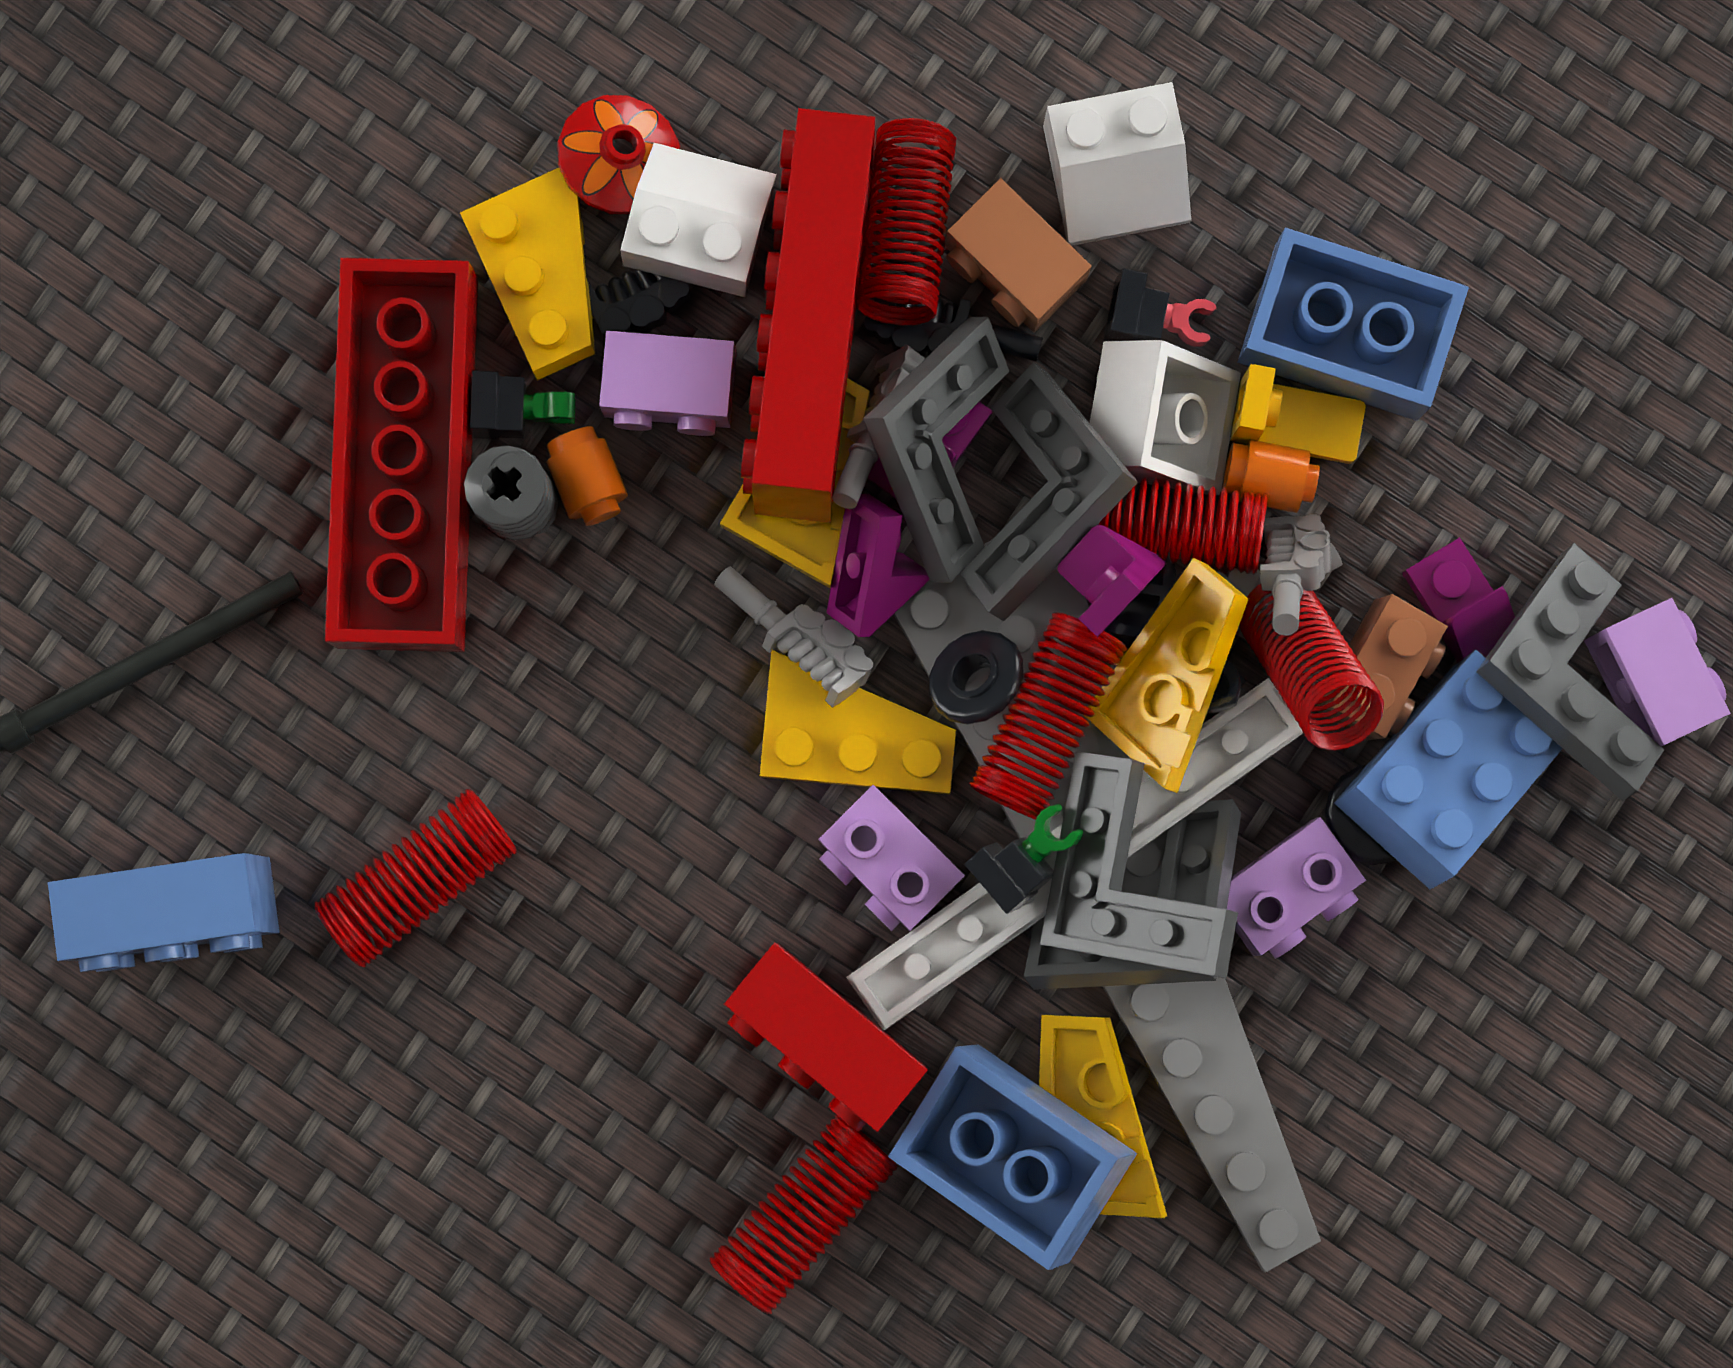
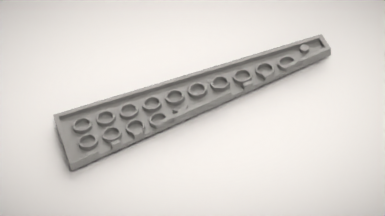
(1182, 1028)

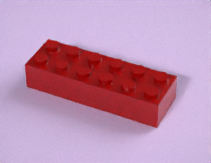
(813, 318)
(401, 455)

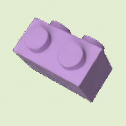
(667, 382)
(1659, 673)
(889, 860)
(1292, 886)

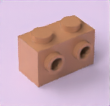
(1015, 257)
(1395, 649)

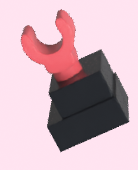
(1143, 312)

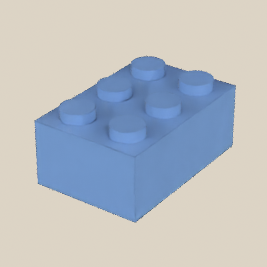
(1353, 324)
(1448, 775)
(164, 912)
(1012, 1155)

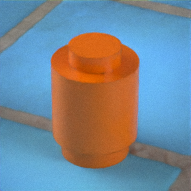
(1272, 470)
(586, 476)

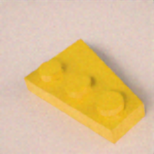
(537, 265)
(801, 543)
(1171, 674)
(852, 743)
(1088, 1074)

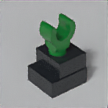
(502, 406)
(1019, 869)

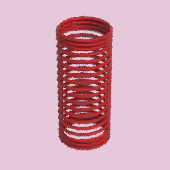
(906, 288)
(1246, 534)
(1296, 698)
(1000, 784)
(488, 837)
(863, 1156)

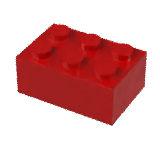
(823, 1039)

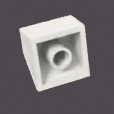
(1119, 163)
(697, 219)
(1165, 412)

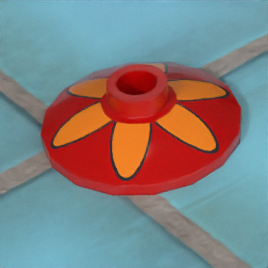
(591, 162)

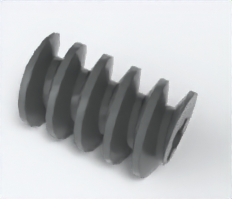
(497, 471)

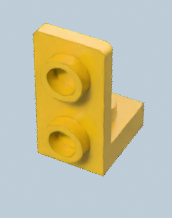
(1296, 417)

